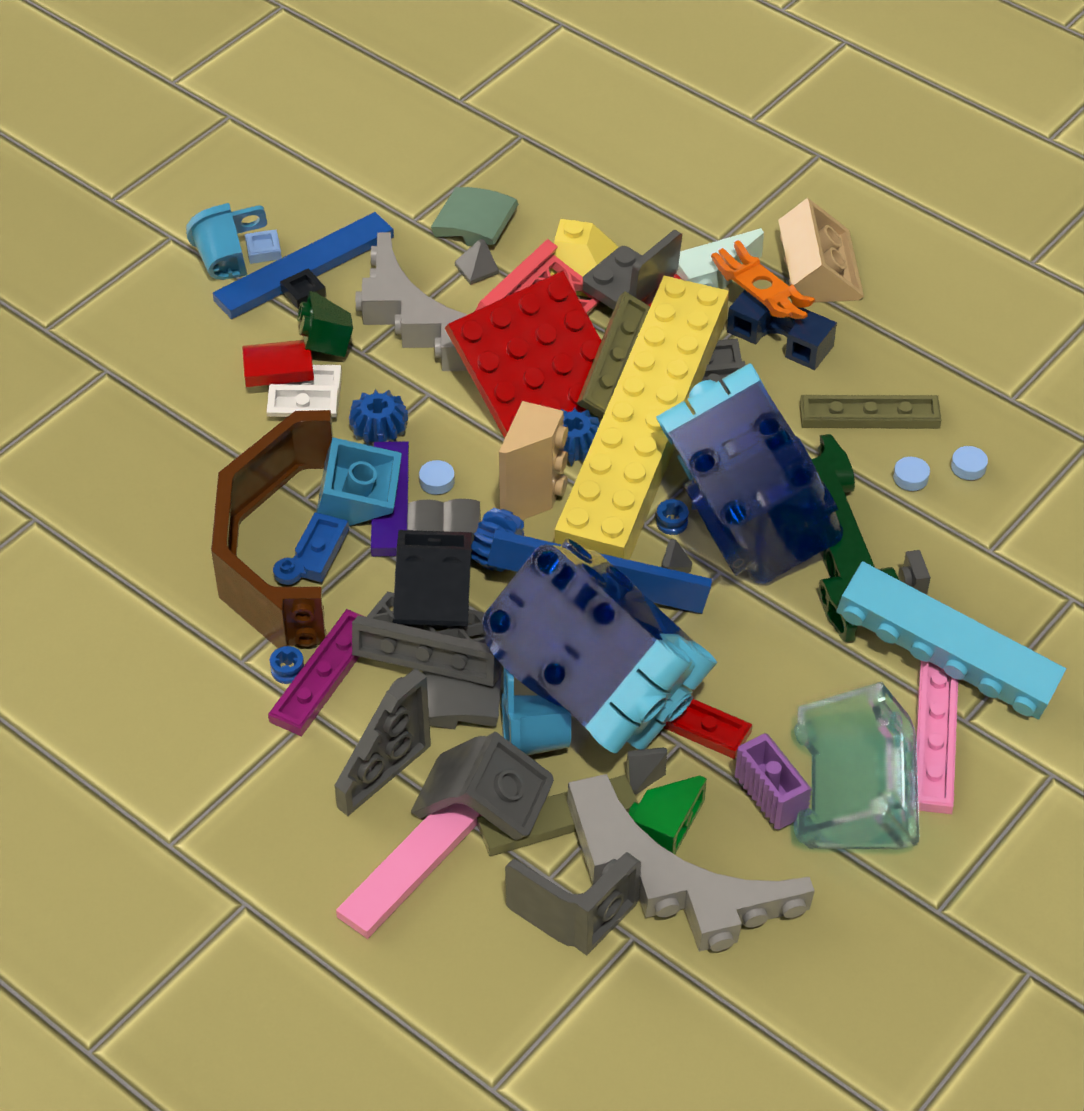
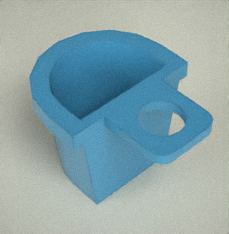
(217, 241)
(533, 721)

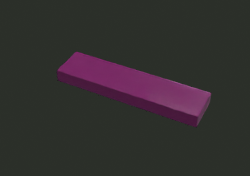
(317, 679)

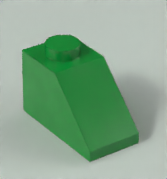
(670, 811)

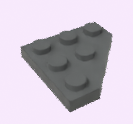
(389, 744)

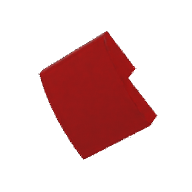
(277, 363)

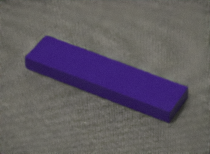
(385, 528)

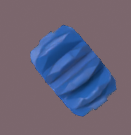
(378, 417)
(580, 434)
(493, 519)

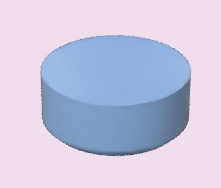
(969, 463)
(911, 473)
(436, 477)

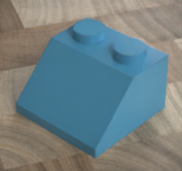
(358, 481)

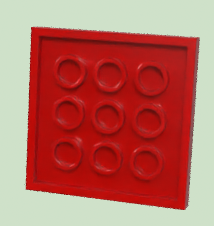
(528, 349)

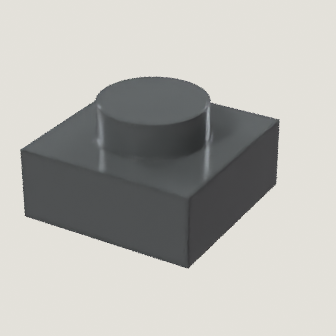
(915, 571)

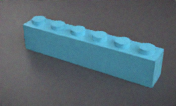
(950, 640)

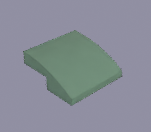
(474, 215)

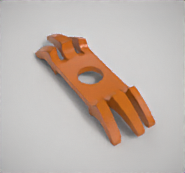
(751, 271)

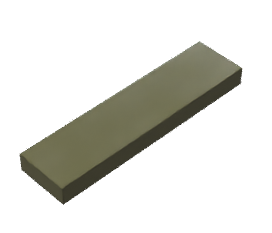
(613, 353)
(870, 411)
(551, 822)

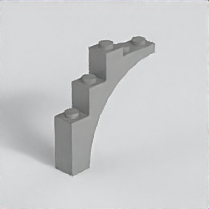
(393, 300)
(712, 901)

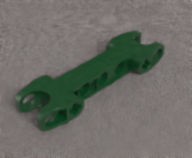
(847, 554)

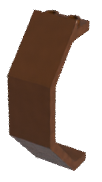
(279, 613)

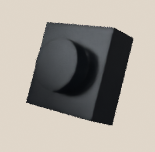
(298, 286)

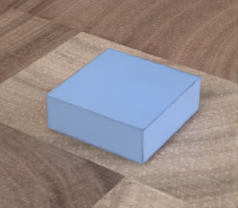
(263, 246)

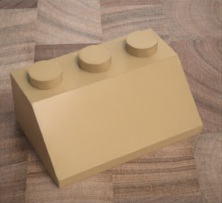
(819, 254)
(533, 461)

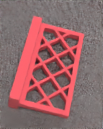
(531, 271)

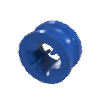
(668, 525)
(286, 655)

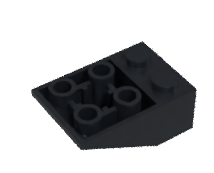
(432, 578)

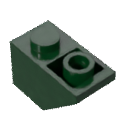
(324, 325)

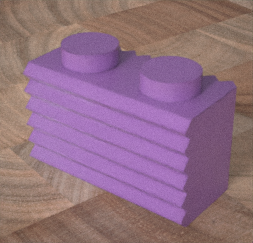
(772, 780)

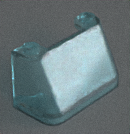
(860, 772)

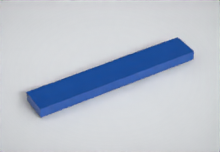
(317, 256)
(656, 583)

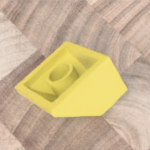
(581, 246)

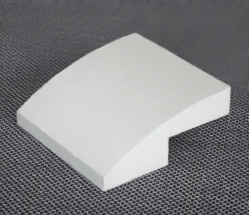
(319, 394)

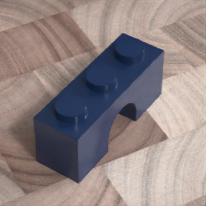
(807, 338)

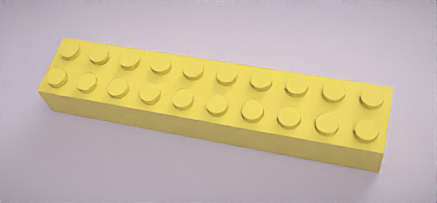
(630, 446)

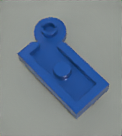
(314, 550)

